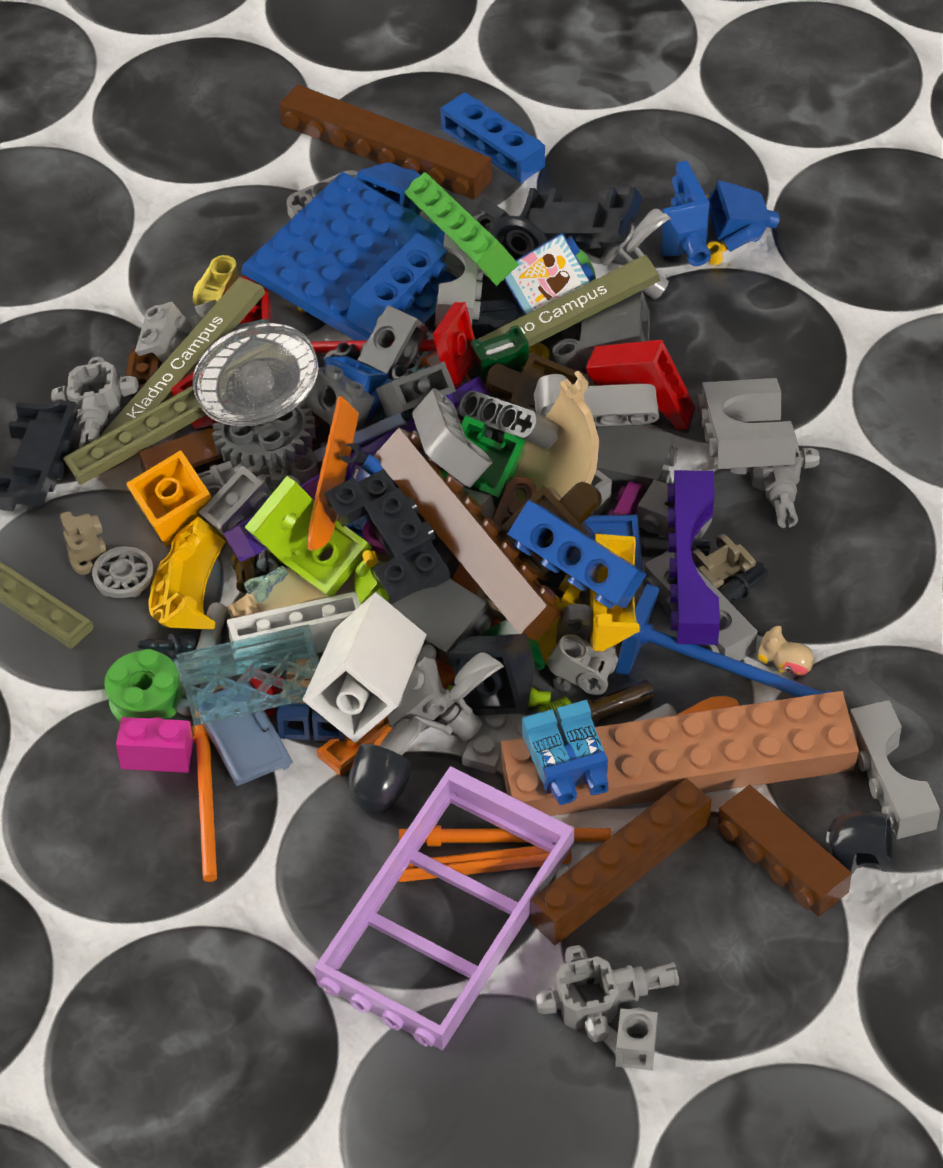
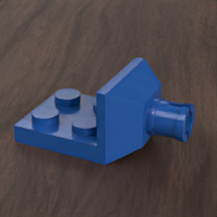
(689, 217)

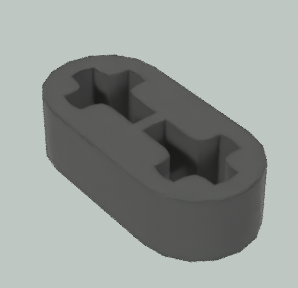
(575, 620)

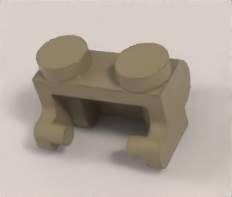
(82, 540)
(723, 562)

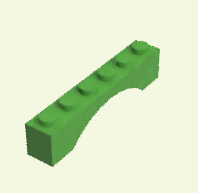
(461, 228)

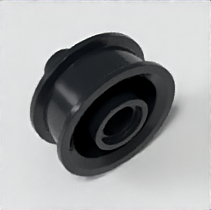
(517, 235)

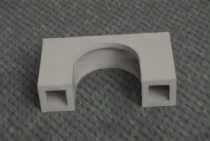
(739, 444)

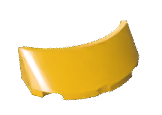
(182, 577)
(614, 624)

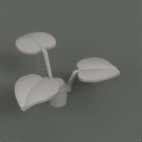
(645, 228)
(458, 716)

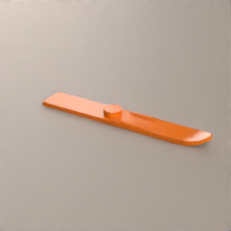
(332, 473)

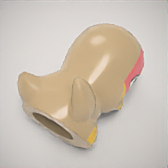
(785, 655)

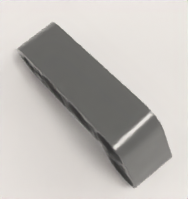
(509, 418)

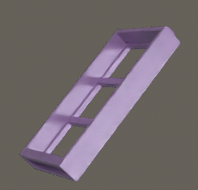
(492, 807)

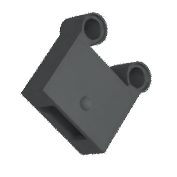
(618, 324)

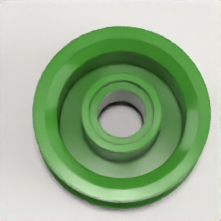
(142, 671)

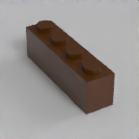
(784, 850)

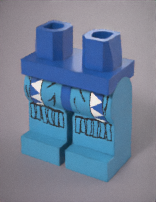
(566, 751)

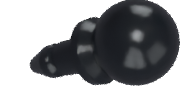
(174, 644)

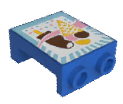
(548, 273)

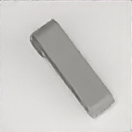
(608, 403)
(445, 439)

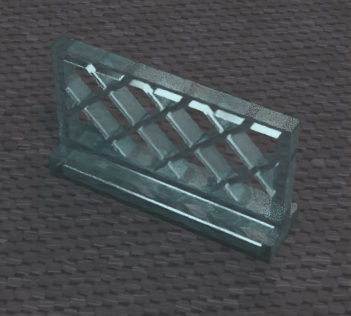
(245, 658)

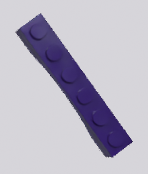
(696, 604)

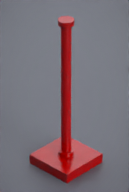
(450, 340)

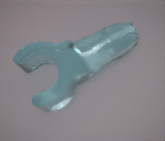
(265, 584)

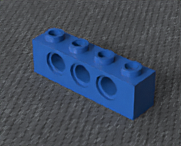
(493, 136)
(398, 281)
(622, 576)

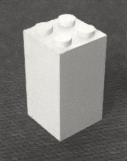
(365, 667)

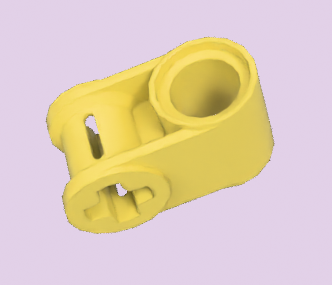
(216, 280)

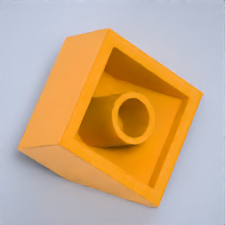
(170, 495)

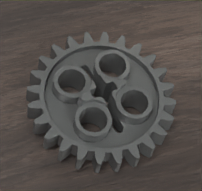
(267, 442)

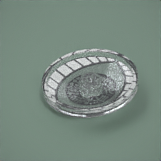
(255, 374)

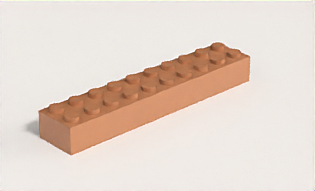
(707, 747)

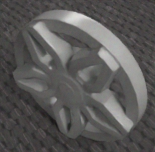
(123, 572)

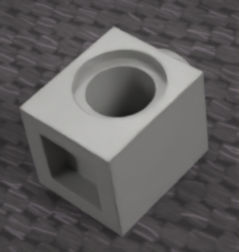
(632, 1051)

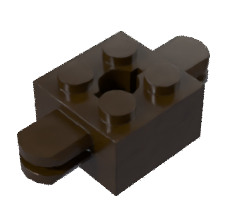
(520, 387)
(573, 508)

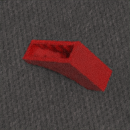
(644, 364)

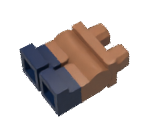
(303, 712)

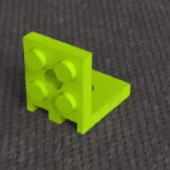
(289, 539)

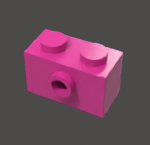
(155, 744)

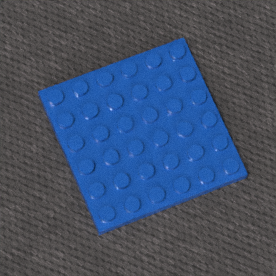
(337, 248)

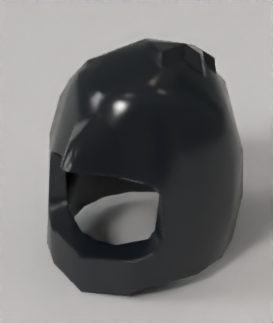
(378, 777)
(862, 840)

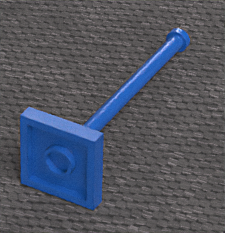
(632, 645)

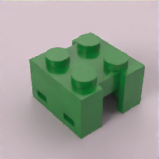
(504, 457)

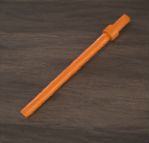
(207, 828)
(498, 835)

